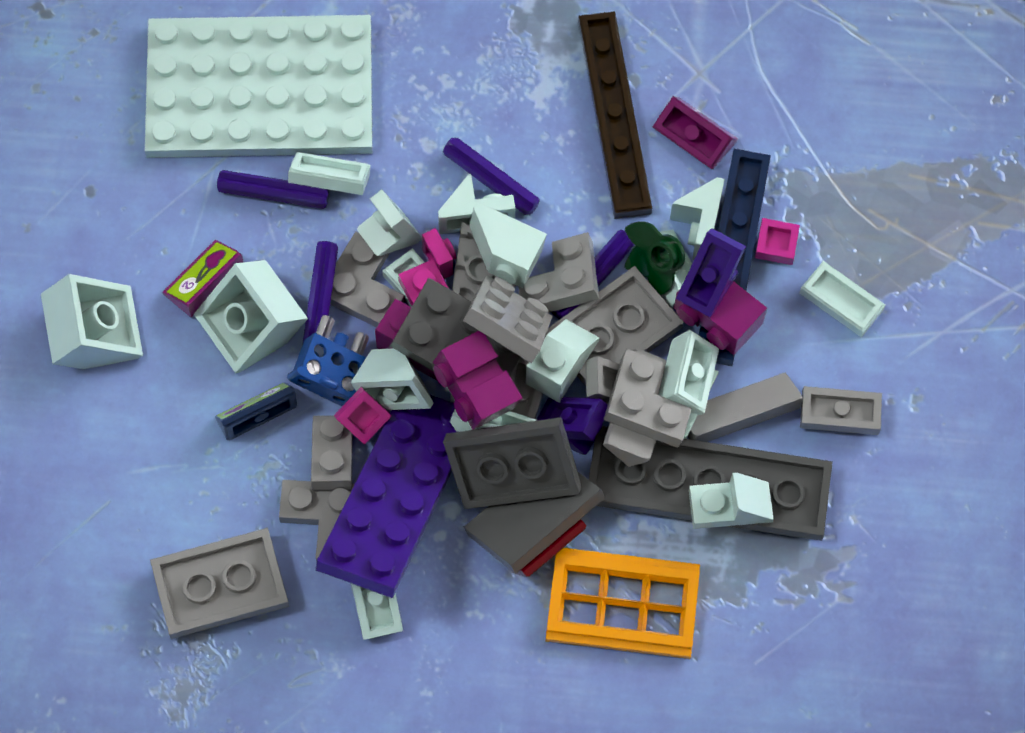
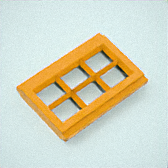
(622, 638)

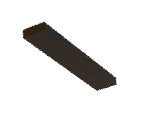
(614, 115)

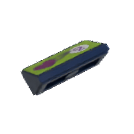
(257, 411)

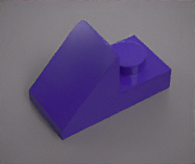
(711, 272)
(580, 417)

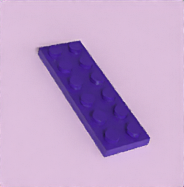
(391, 500)

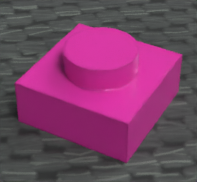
(777, 241)
(440, 251)
(415, 278)
(362, 415)

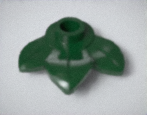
(652, 255)

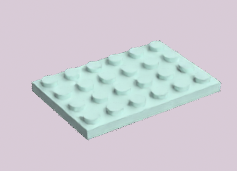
(259, 86)

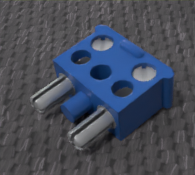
(328, 365)

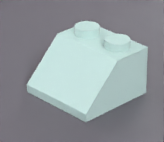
(250, 314)
(90, 322)

